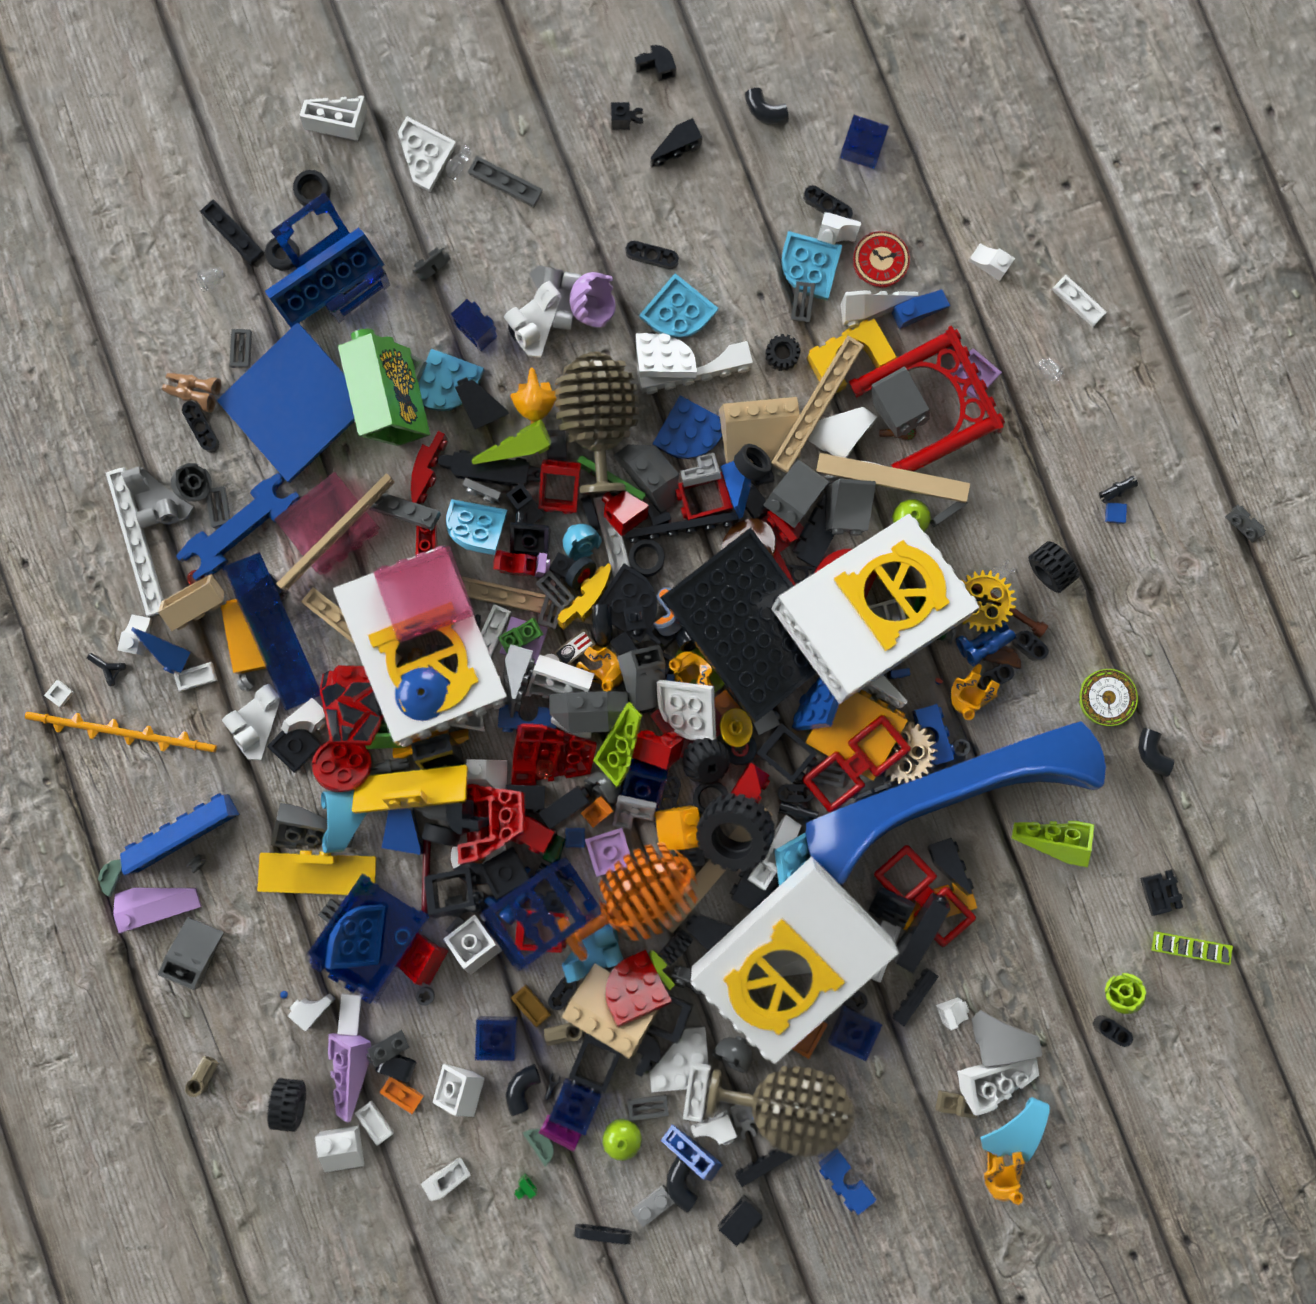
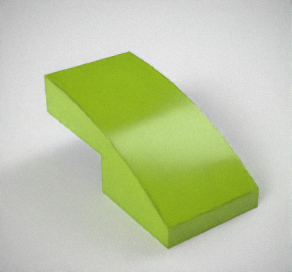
(659, 965)

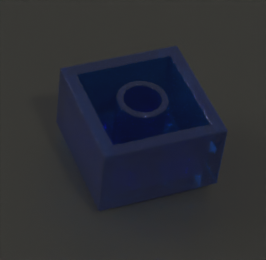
(864, 141)
(474, 324)
(645, 782)
(854, 1033)
(496, 1038)
(574, 1107)

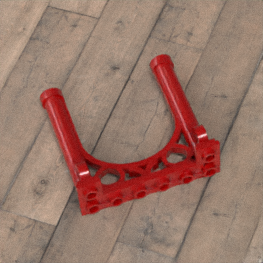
(960, 354)

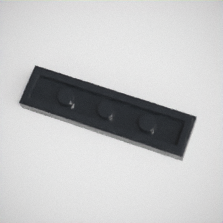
(232, 232)

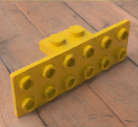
(411, 789)
(312, 872)

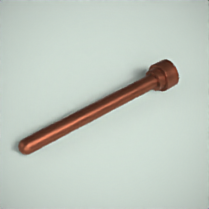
(1037, 627)

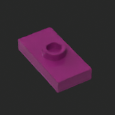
(560, 1134)

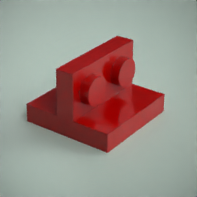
(784, 532)
(423, 960)

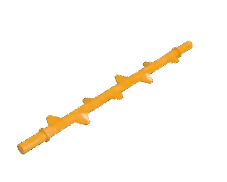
(113, 728)

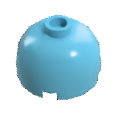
(580, 541)

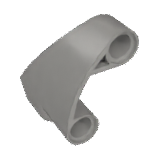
(563, 283)
(154, 500)
(1003, 1043)

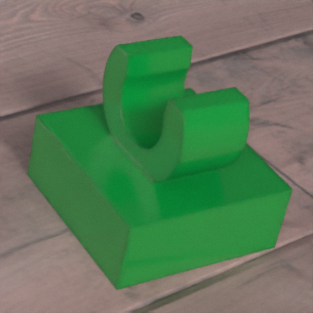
(525, 1187)

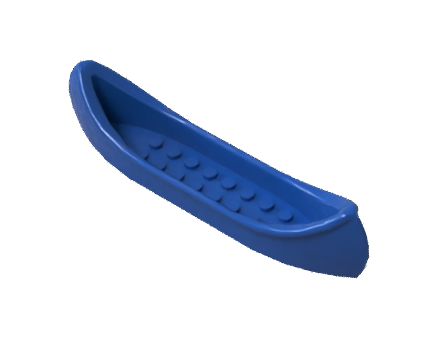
(1057, 756)

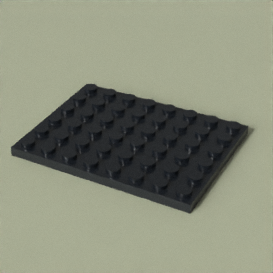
(732, 624)

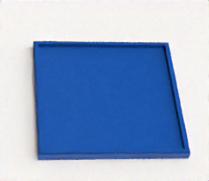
(291, 402)

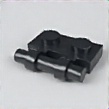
(1156, 893)
(891, 907)

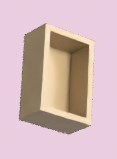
(191, 602)

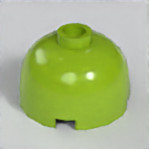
(916, 509)
(1125, 993)
(622, 1139)

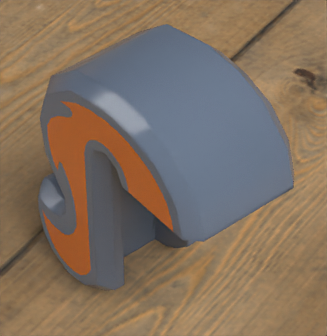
(667, 624)

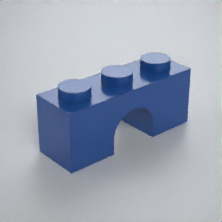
(931, 718)
(509, 724)
(858, 1195)

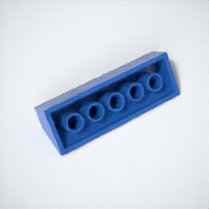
(324, 277)
(177, 835)

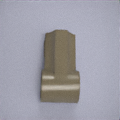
(560, 1034)
(202, 1075)

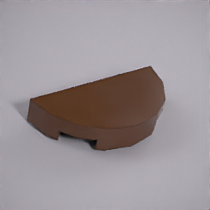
(1004, 656)

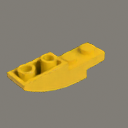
(592, 591)

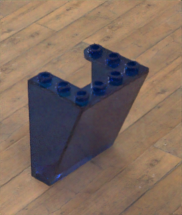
(400, 931)

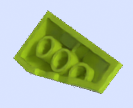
(528, 441)
(618, 747)
(1064, 842)

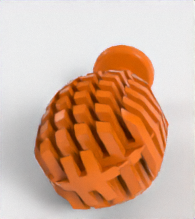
(640, 896)

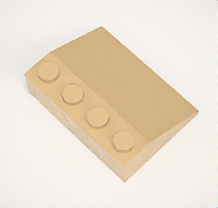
(757, 423)
(591, 1014)

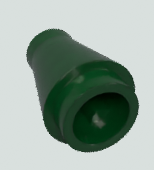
(554, 850)

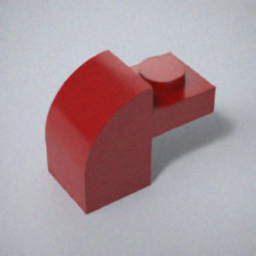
(515, 563)

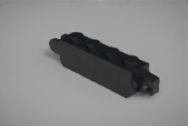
(500, 472)

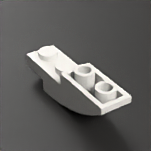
(765, 871)

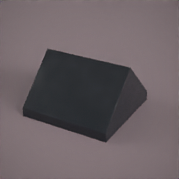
(529, 539)

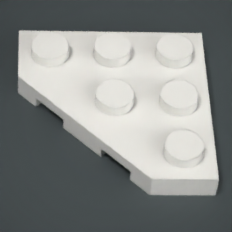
(425, 152)
(674, 1066)

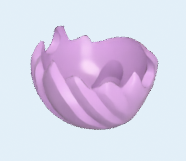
(592, 299)

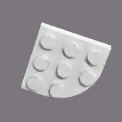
(664, 356)
(688, 708)

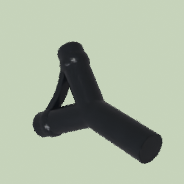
(107, 667)

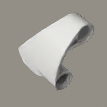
(535, 319)
(842, 431)
(254, 722)

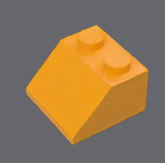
(677, 827)

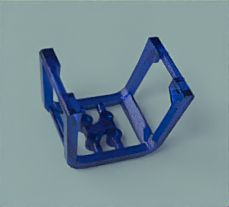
(323, 205)
(503, 938)

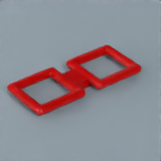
(856, 763)
(923, 891)

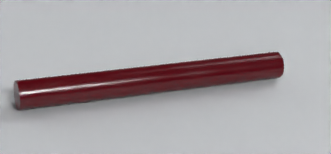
(425, 872)

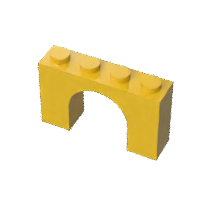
(867, 334)

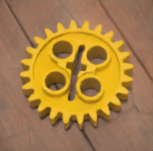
(987, 583)

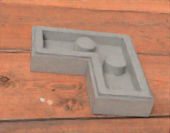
(706, 471)
(629, 807)

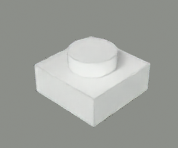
(59, 693)

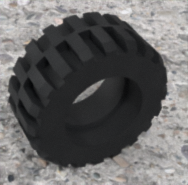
(729, 852)

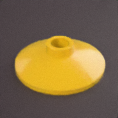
(741, 730)

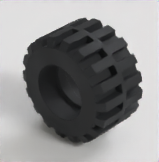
(1053, 566)
(286, 1105)

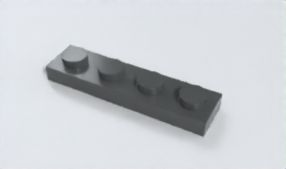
(505, 181)
(406, 511)

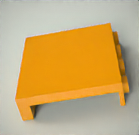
(849, 720)

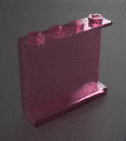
(317, 513)
(423, 593)

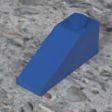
(919, 308)
(737, 486)
(166, 653)
(692, 1153)

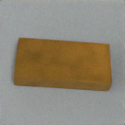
(530, 1006)

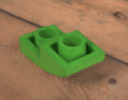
(521, 635)

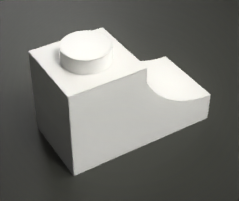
(838, 228)
(992, 261)
(128, 641)
(307, 717)
(306, 1012)
(953, 1012)
(718, 1128)
(445, 1180)

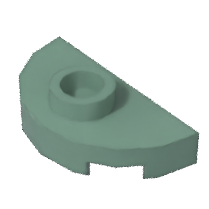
(110, 876)
(542, 1145)

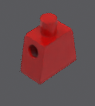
(624, 511)

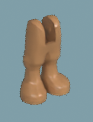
(187, 383)

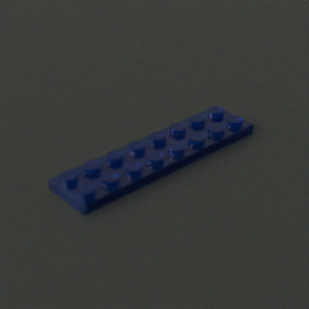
(272, 630)

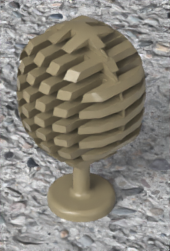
(597, 410)
(793, 1109)

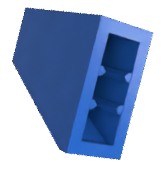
(402, 832)

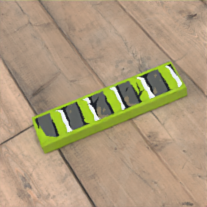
(1192, 948)

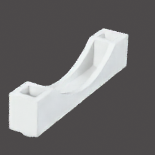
(733, 359)

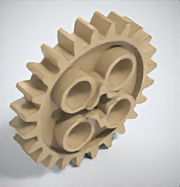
(915, 739)

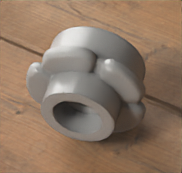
(245, 682)

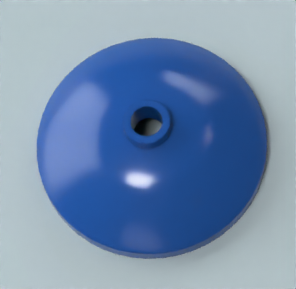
(427, 705)

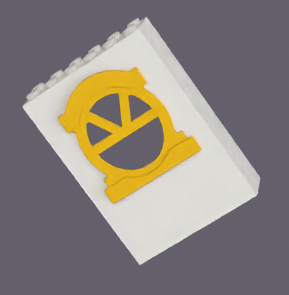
(844, 636)
(471, 688)
(809, 918)

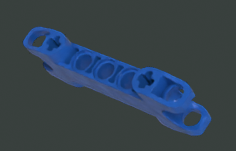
(213, 547)

